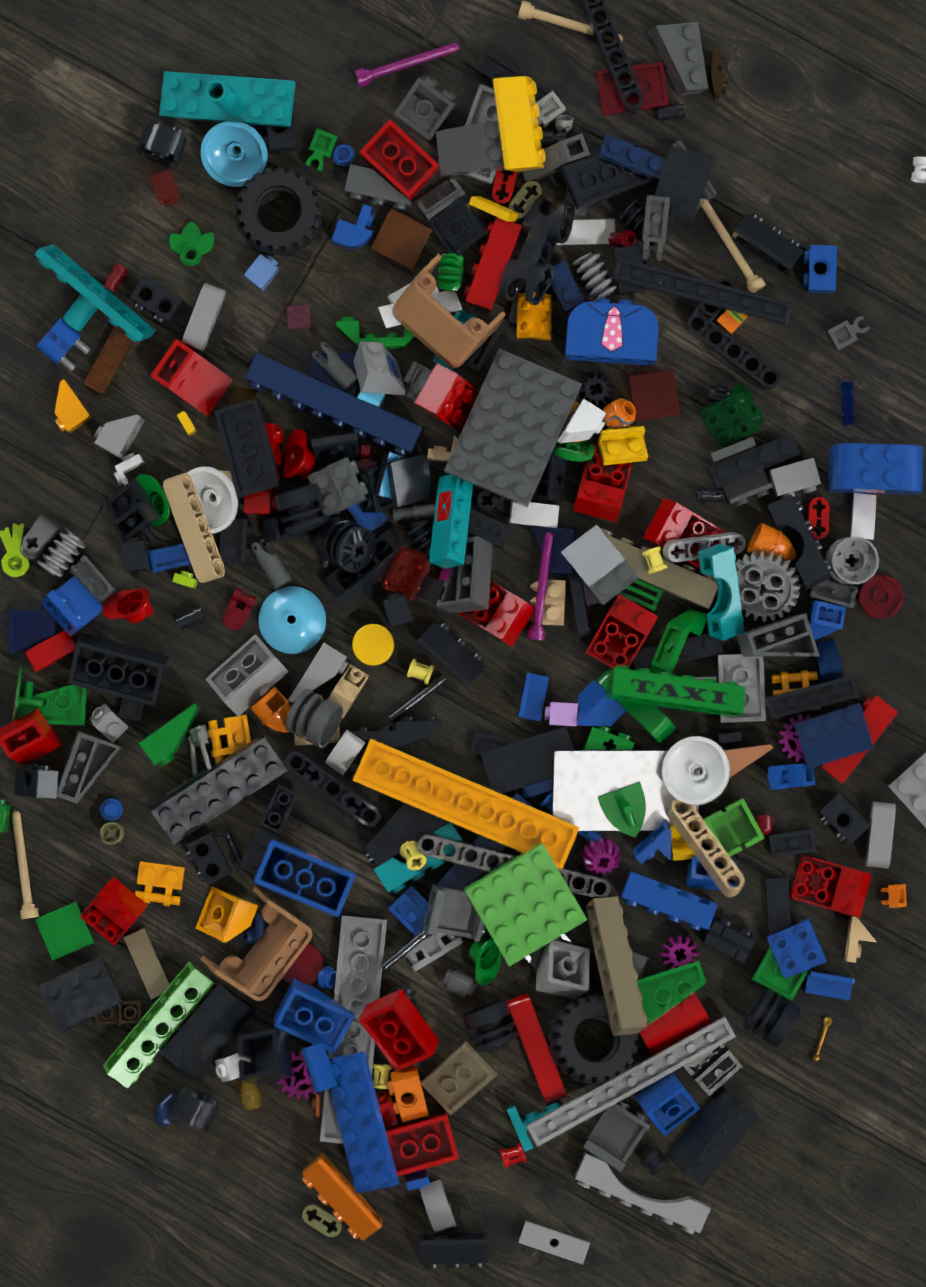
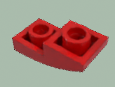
(50, 651)

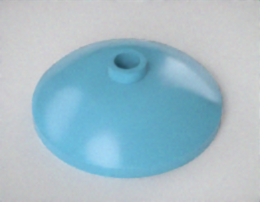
(224, 161)
(309, 621)

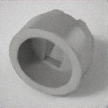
(563, 122)

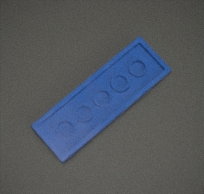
(361, 1124)

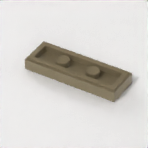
(147, 963)

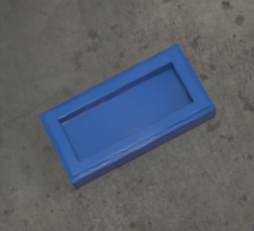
(169, 558)

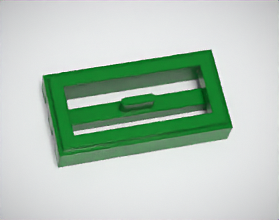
(655, 599)

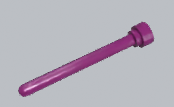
(365, 76)
(536, 630)

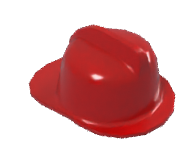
(297, 456)
(128, 605)

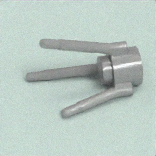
(199, 737)

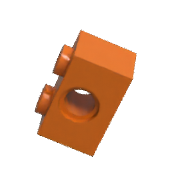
(403, 1082)

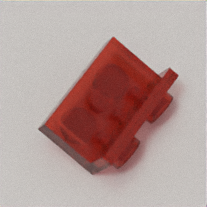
(407, 572)

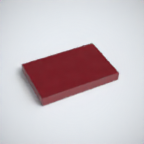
(651, 83)

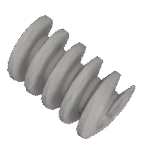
(594, 275)
(62, 553)

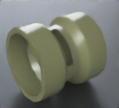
(109, 835)

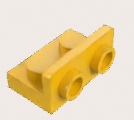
(622, 445)

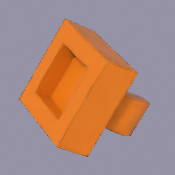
(897, 896)

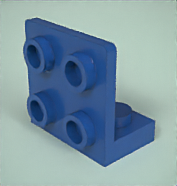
(72, 605)
(797, 948)

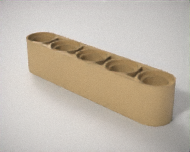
(194, 528)
(706, 857)

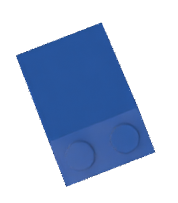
(312, 1016)

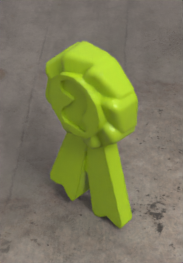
(13, 561)

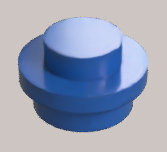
(343, 155)
(111, 809)
(327, 977)

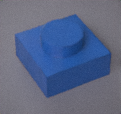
(417, 1179)

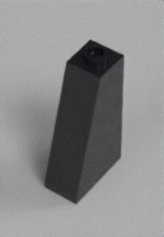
(401, 828)

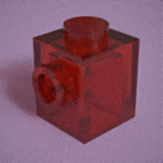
(165, 188)

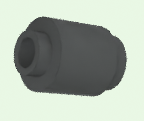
(459, 983)

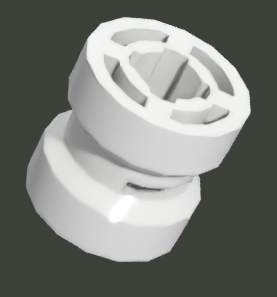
(919, 173)

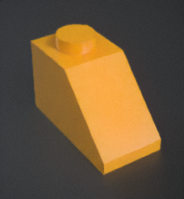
(69, 409)

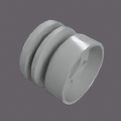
(865, 559)

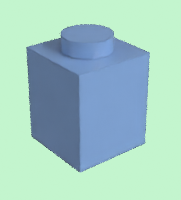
(262, 271)

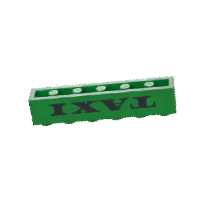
(675, 692)

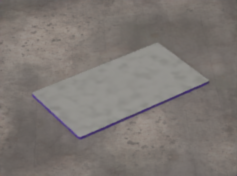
(589, 774)

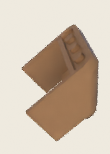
(435, 325)
(269, 956)

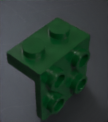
(733, 417)

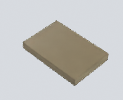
(458, 1078)

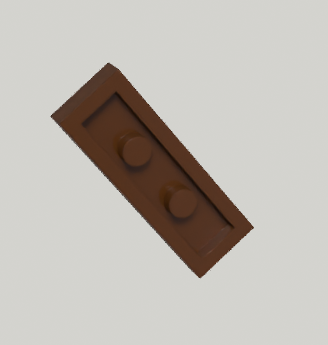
(108, 361)

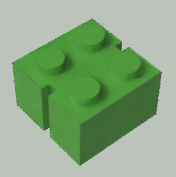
(734, 827)

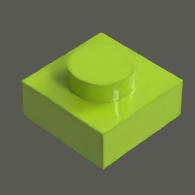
(185, 579)

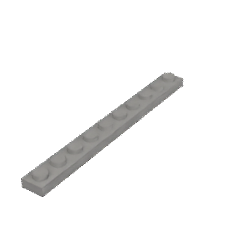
(630, 1081)

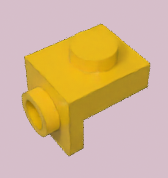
(679, 847)

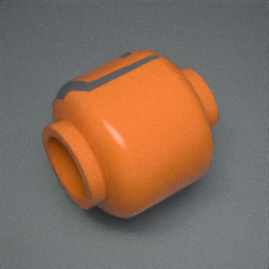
(619, 414)

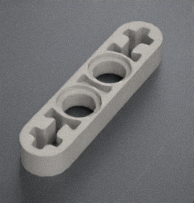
(703, 543)

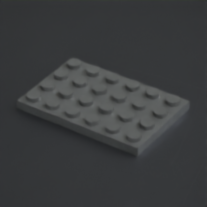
(513, 428)

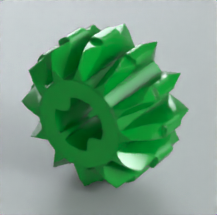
(450, 272)

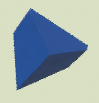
(825, 618)
(595, 708)

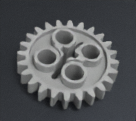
(767, 567)

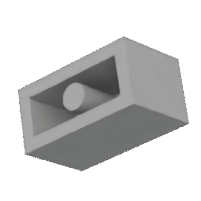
(795, 477)

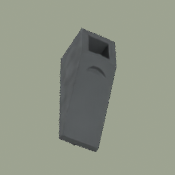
(559, 155)
(368, 184)

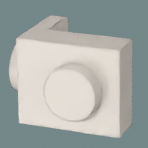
(129, 463)
(228, 1067)

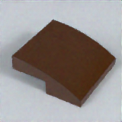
(400, 239)

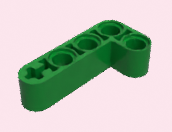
(647, 715)

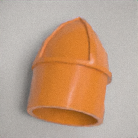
(770, 540)
(272, 709)

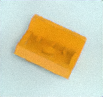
(534, 320)

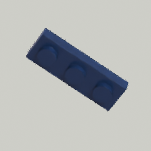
(631, 157)

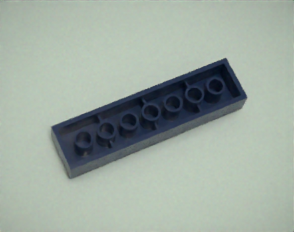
(333, 404)

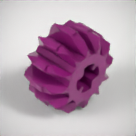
(601, 856)
(676, 946)

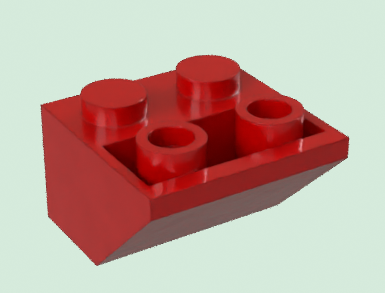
(28, 738)
(113, 911)

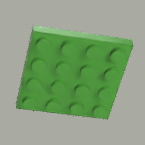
(525, 904)

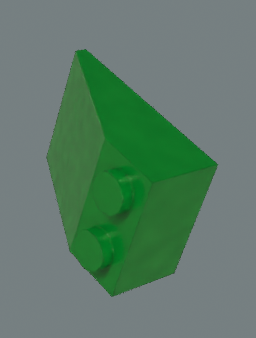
(168, 739)

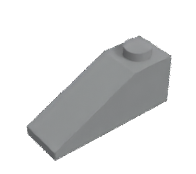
(323, 668)

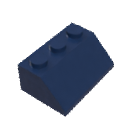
(834, 736)

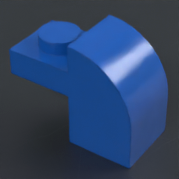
(354, 236)
(790, 776)

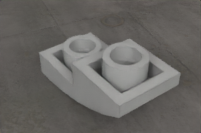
(437, 1206)

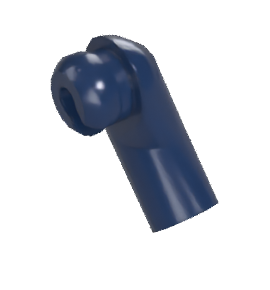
(256, 931)
(162, 1108)

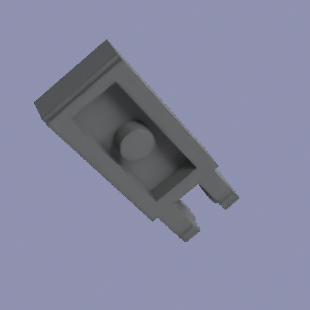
(655, 224)

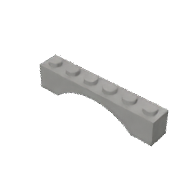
(683, 1211)

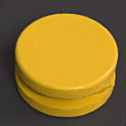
(373, 644)

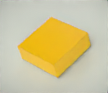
(186, 422)

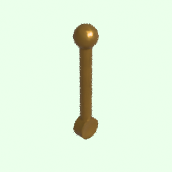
(827, 1021)

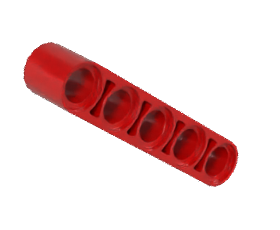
(537, 1048)

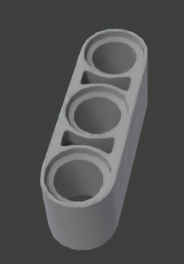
(203, 317)
(880, 834)

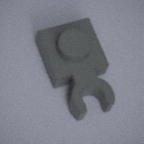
(844, 334)

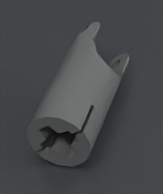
(336, 367)
(271, 564)

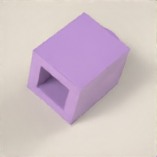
(561, 714)

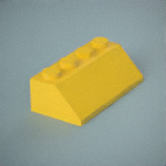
(519, 123)

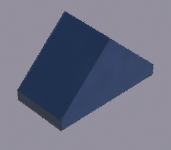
(828, 662)

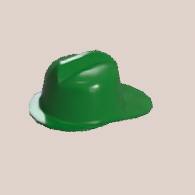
(157, 497)
(486, 958)

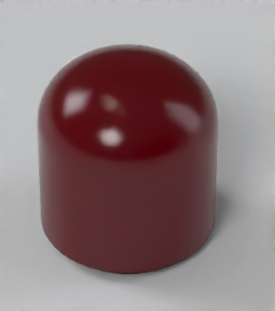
(765, 823)

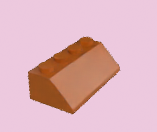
(342, 1197)

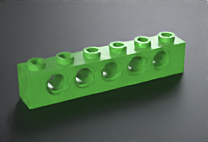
(131, 1047)

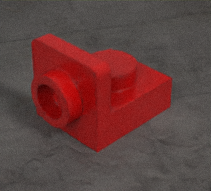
(387, 1108)

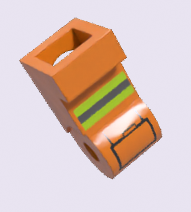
(730, 321)

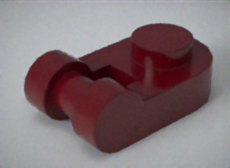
(234, 617)

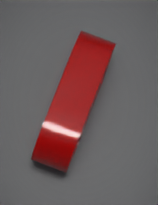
(509, 187)
(824, 517)

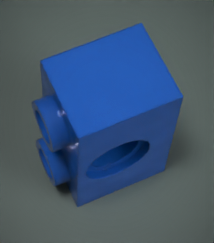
(827, 257)

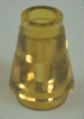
(250, 1096)

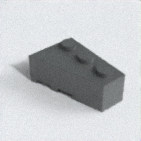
(682, 56)
(469, 583)
(780, 639)
(84, 764)

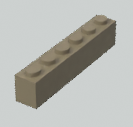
(675, 579)
(616, 966)

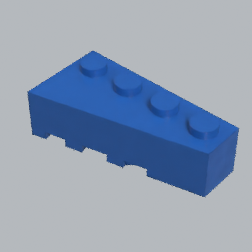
(668, 900)

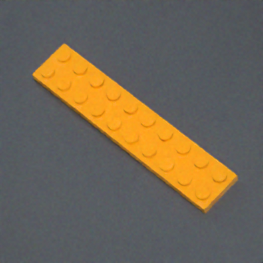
(463, 802)

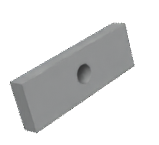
(567, 1247)

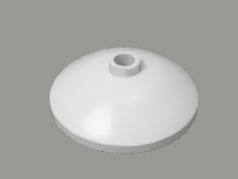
(223, 510)
(684, 760)

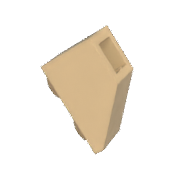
(348, 688)

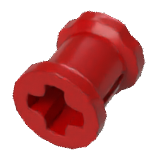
(513, 1155)

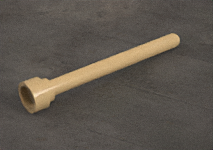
(528, 11)
(753, 281)
(28, 909)

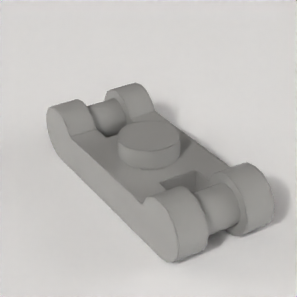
(432, 949)

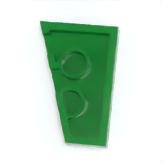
(61, 706)
(669, 988)

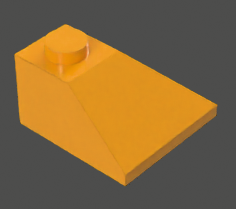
(225, 915)

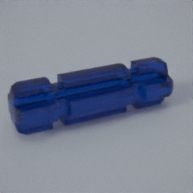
(848, 403)

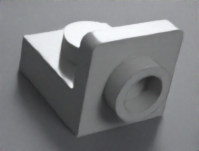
(550, 108)

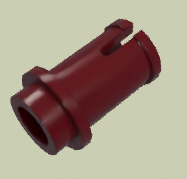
(626, 238)
(115, 277)

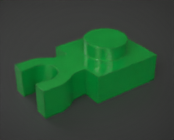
(322, 146)

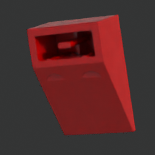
(191, 378)
(447, 397)
(602, 488)
(677, 522)
(505, 615)
(621, 633)
(830, 886)

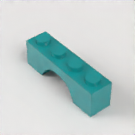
(726, 617)
(394, 872)

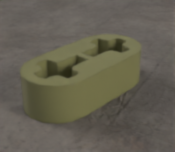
(520, 196)
(319, 1225)

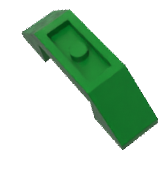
(351, 330)
(674, 639)

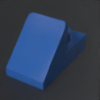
(658, 839)

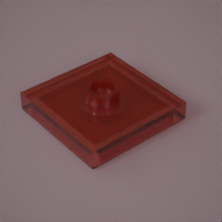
(654, 395)

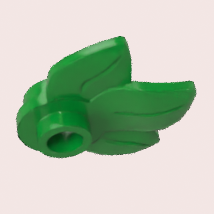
(191, 241)

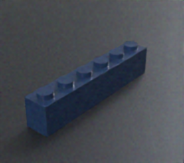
(461, 875)

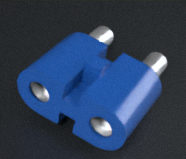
(59, 341)

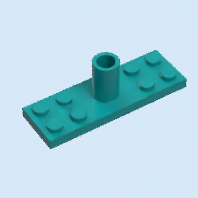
(227, 99)
(92, 296)

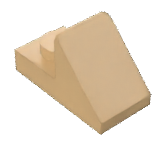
(440, 453)
(856, 932)

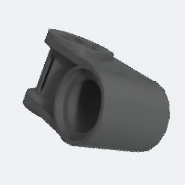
(40, 535)

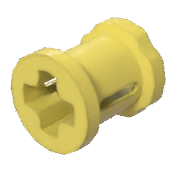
(654, 560)
(420, 671)
(412, 856)
(381, 1075)

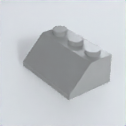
(246, 675)

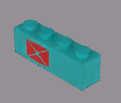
(450, 522)

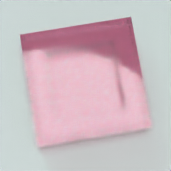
(298, 317)

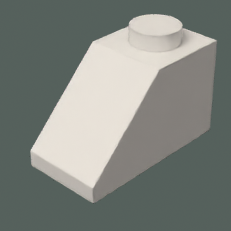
(583, 423)

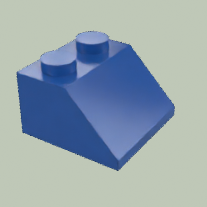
(667, 1103)

